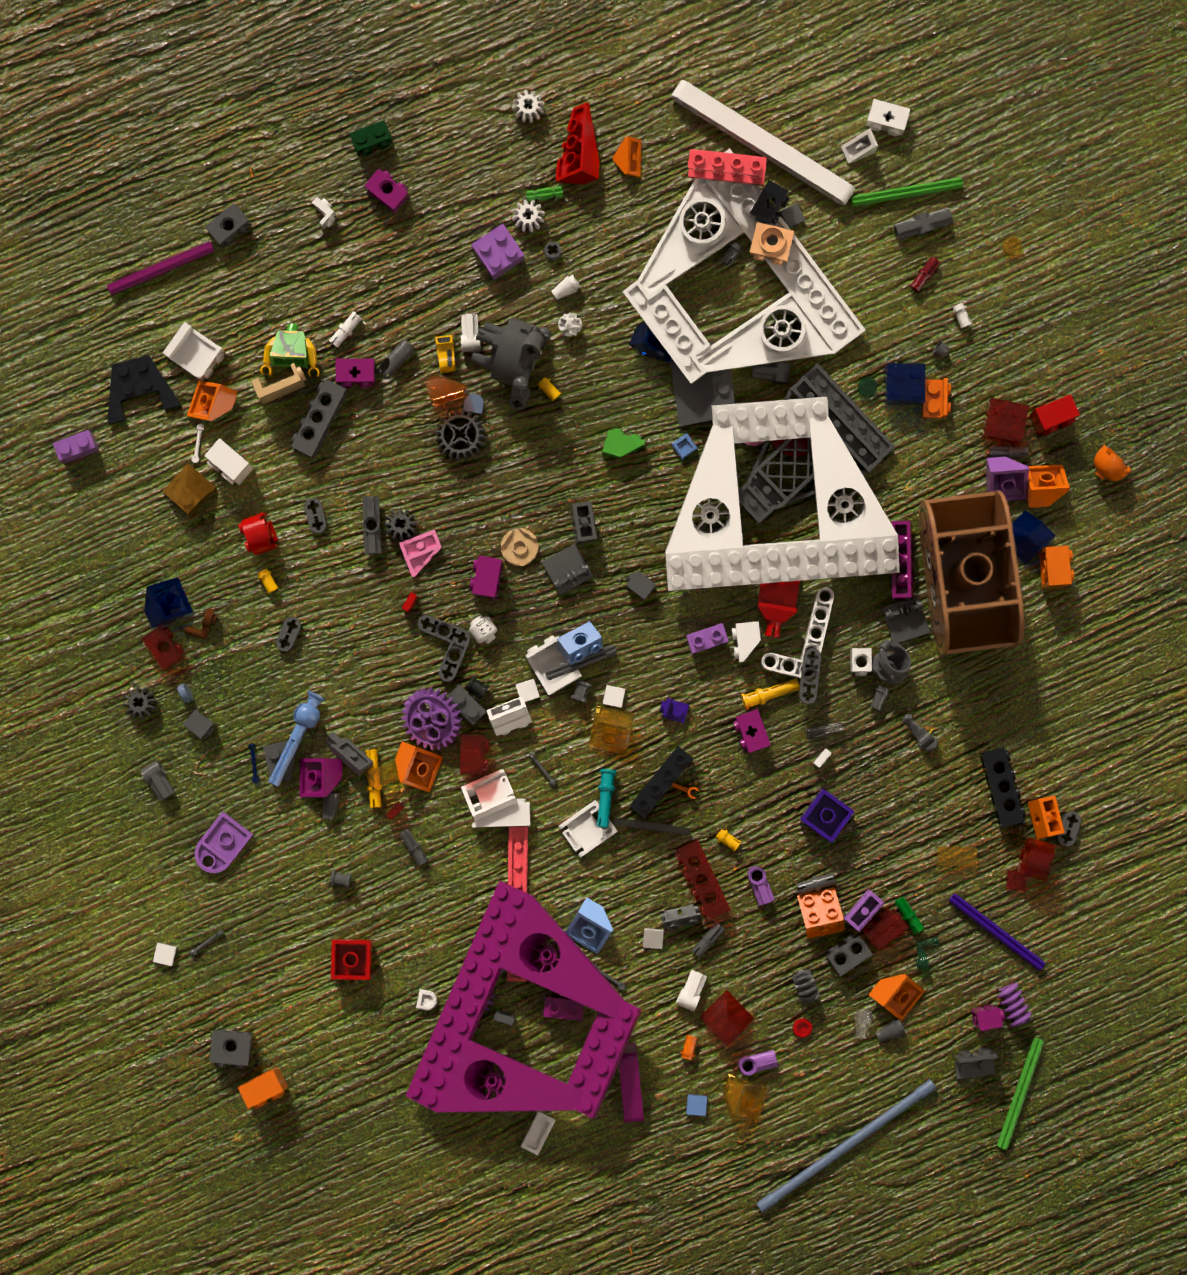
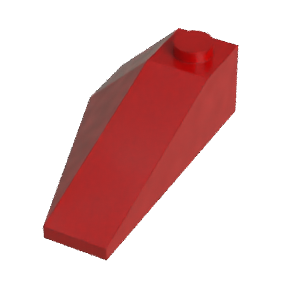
(580, 154)

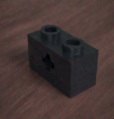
(770, 193)

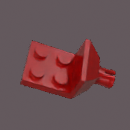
(777, 604)

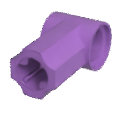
(760, 887)
(759, 1062)

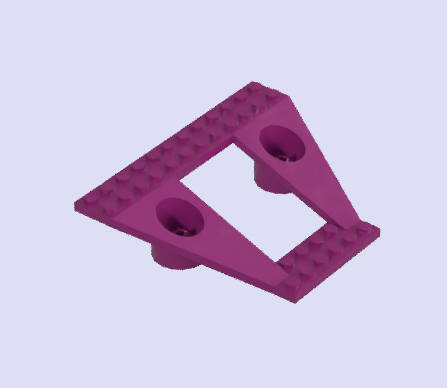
(455, 1066)

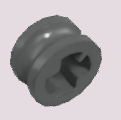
(553, 256)

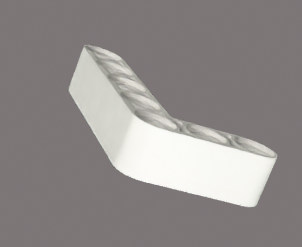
(809, 641)

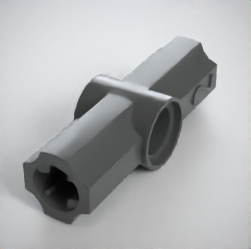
(923, 224)
(371, 512)

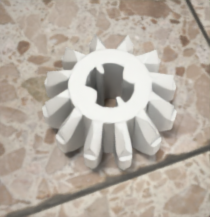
(528, 113)
(521, 212)

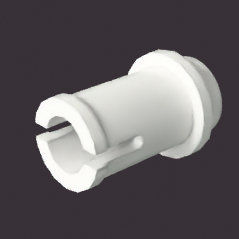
(961, 315)

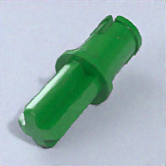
(909, 915)

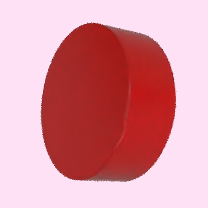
(802, 1027)

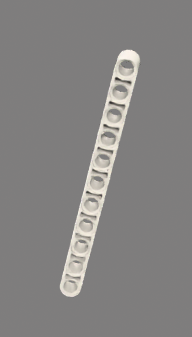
(763, 142)

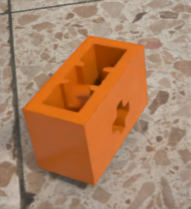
(1046, 817)

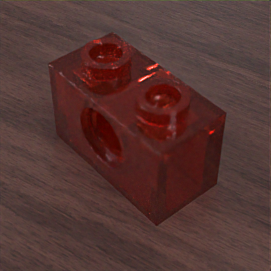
(153, 642)

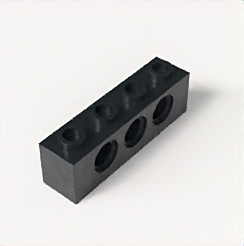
(993, 779)
(661, 782)

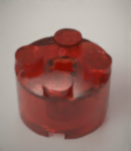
(1036, 859)

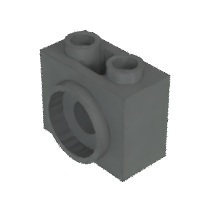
(221, 1055)

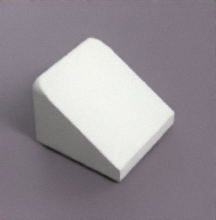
(653, 938)

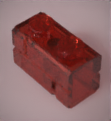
(885, 929)

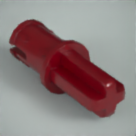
(924, 274)

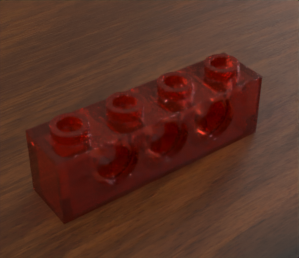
(720, 904)

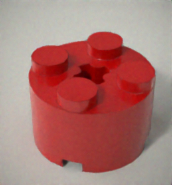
(259, 534)

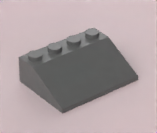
(696, 400)

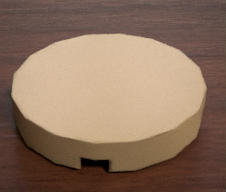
(519, 547)

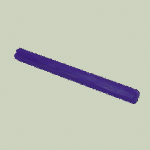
(997, 932)

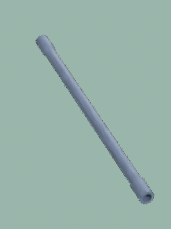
(772, 1198)

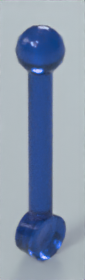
(255, 778)

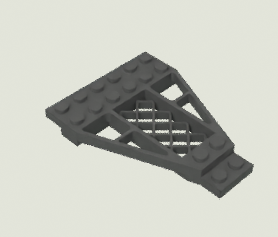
(860, 435)

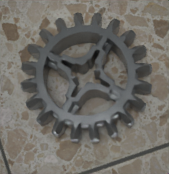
(454, 442)

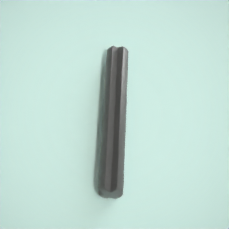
(592, 658)

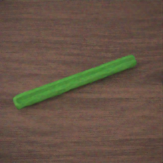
(906, 192)
(1020, 1093)

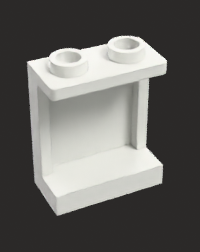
(194, 352)
(546, 658)

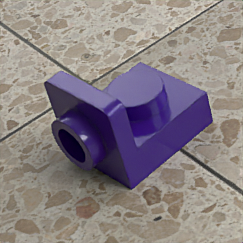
(674, 710)

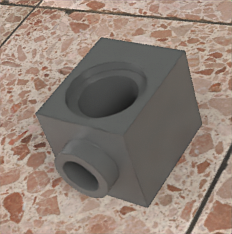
(640, 584)
(200, 724)

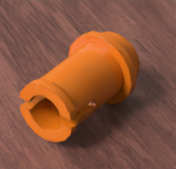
(689, 1047)

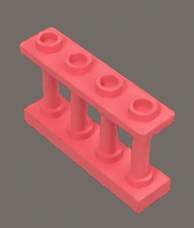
(727, 167)

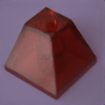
(726, 1018)

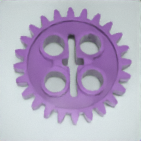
(431, 718)

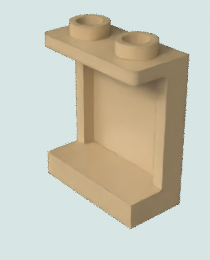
(280, 388)

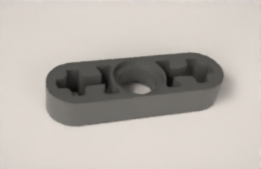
(804, 689)

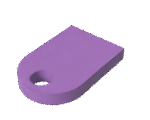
(222, 842)

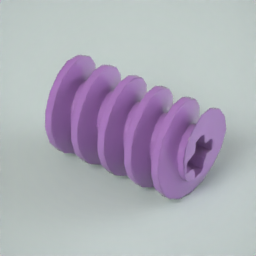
(1014, 1005)

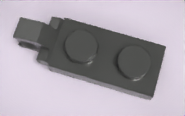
(349, 754)

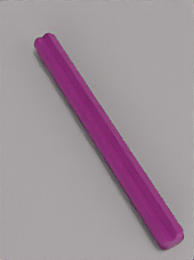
(160, 268)

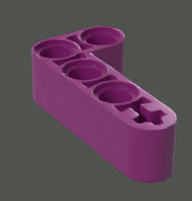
(631, 1085)

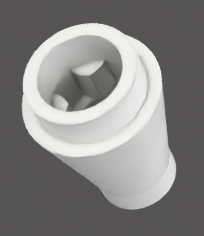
(566, 287)

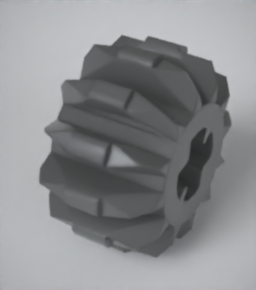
(403, 517)
(138, 709)
(806, 986)

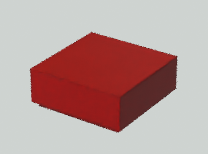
(410, 602)

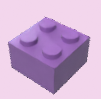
(498, 251)

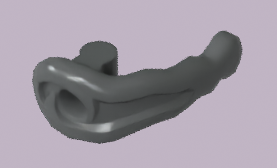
(925, 739)

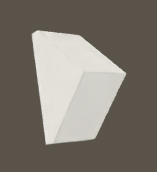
(860, 146)

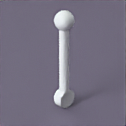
(195, 459)

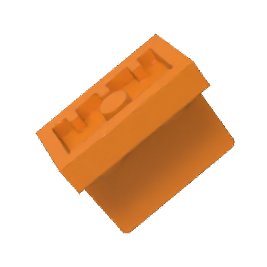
(821, 913)

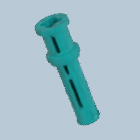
(606, 789)

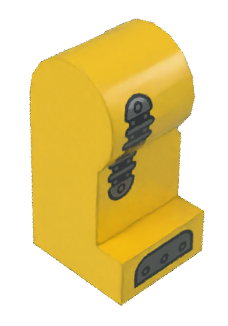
(446, 353)

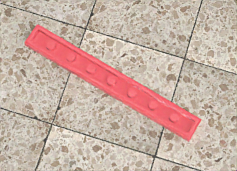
(517, 867)

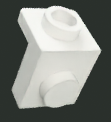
(325, 208)

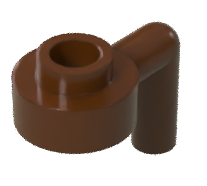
(209, 619)

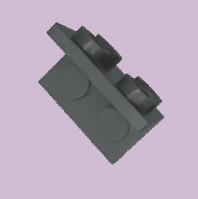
(974, 1064)

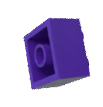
(826, 815)

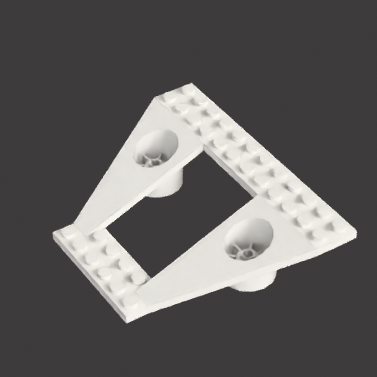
(811, 298)
(718, 557)

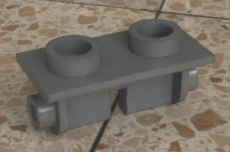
(689, 916)

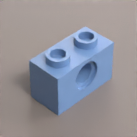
(570, 643)

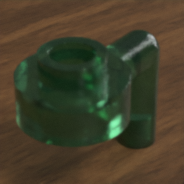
(922, 960)

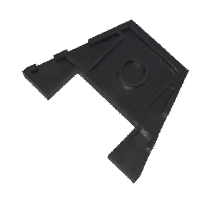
(137, 379)

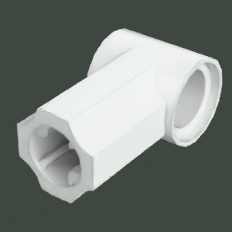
(469, 332)
(690, 993)

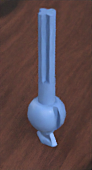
(305, 717)

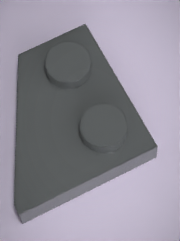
(272, 755)

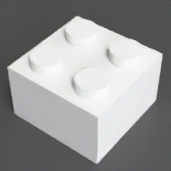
(227, 460)

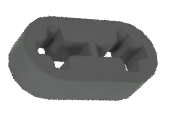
(311, 517)
(284, 632)
(1073, 830)

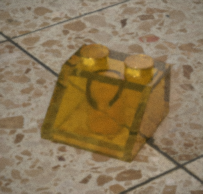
(611, 730)

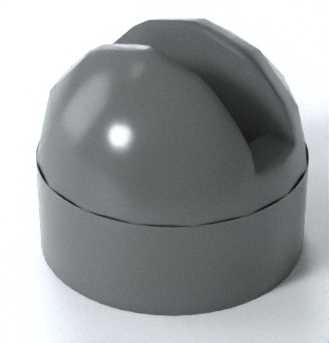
(941, 350)

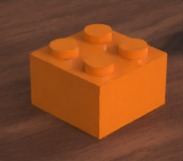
(1055, 567)
(265, 1086)

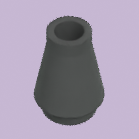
(330, 804)
(891, 1031)

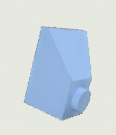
(590, 926)

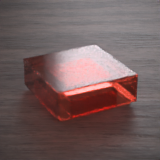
(395, 810)
(1015, 881)

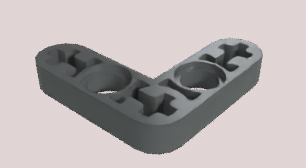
(454, 644)

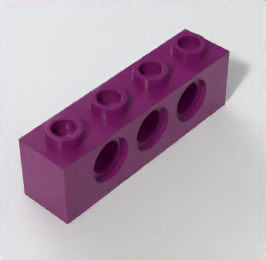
(903, 582)

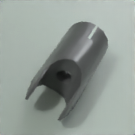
(396, 359)

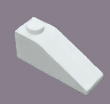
(514, 815)

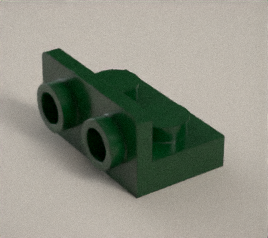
(371, 138)

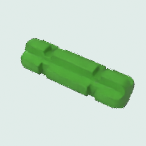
(543, 194)

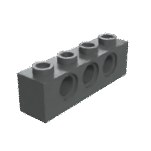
(320, 429)

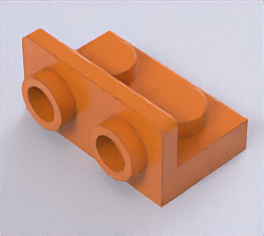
(936, 399)

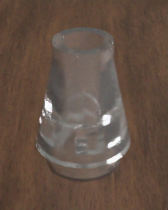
(862, 1022)

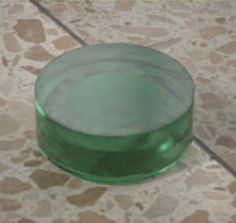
(867, 387)

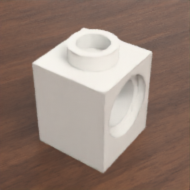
(867, 655)

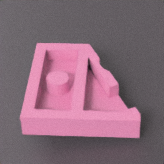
(420, 550)

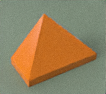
(629, 156)

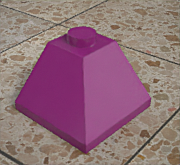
(319, 776)

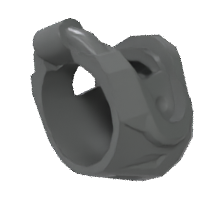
(891, 667)

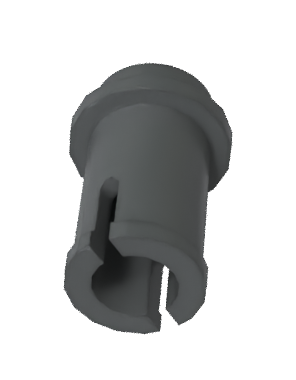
(731, 254)
(879, 697)

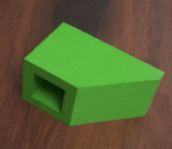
(621, 445)

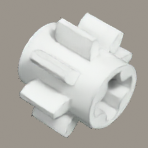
(570, 324)

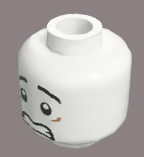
(483, 629)

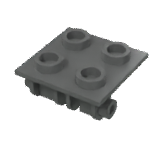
(567, 569)
(906, 620)

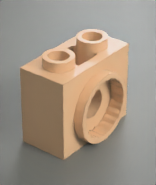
(777, 253)

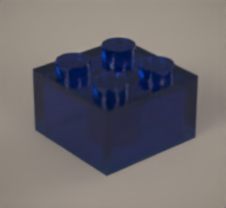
(904, 384)

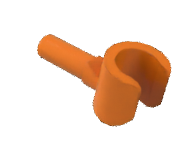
(685, 789)

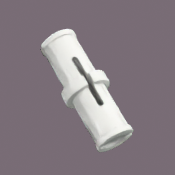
(345, 329)

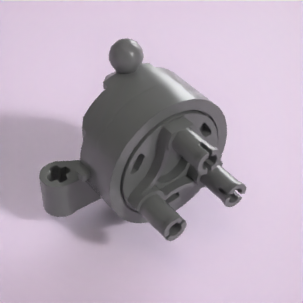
(513, 355)

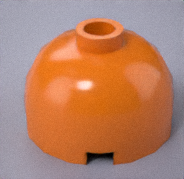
(1110, 465)

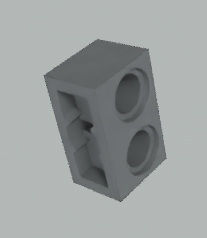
(851, 959)

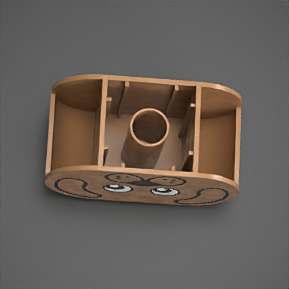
(971, 572)

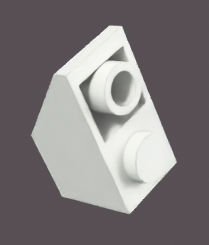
(747, 637)

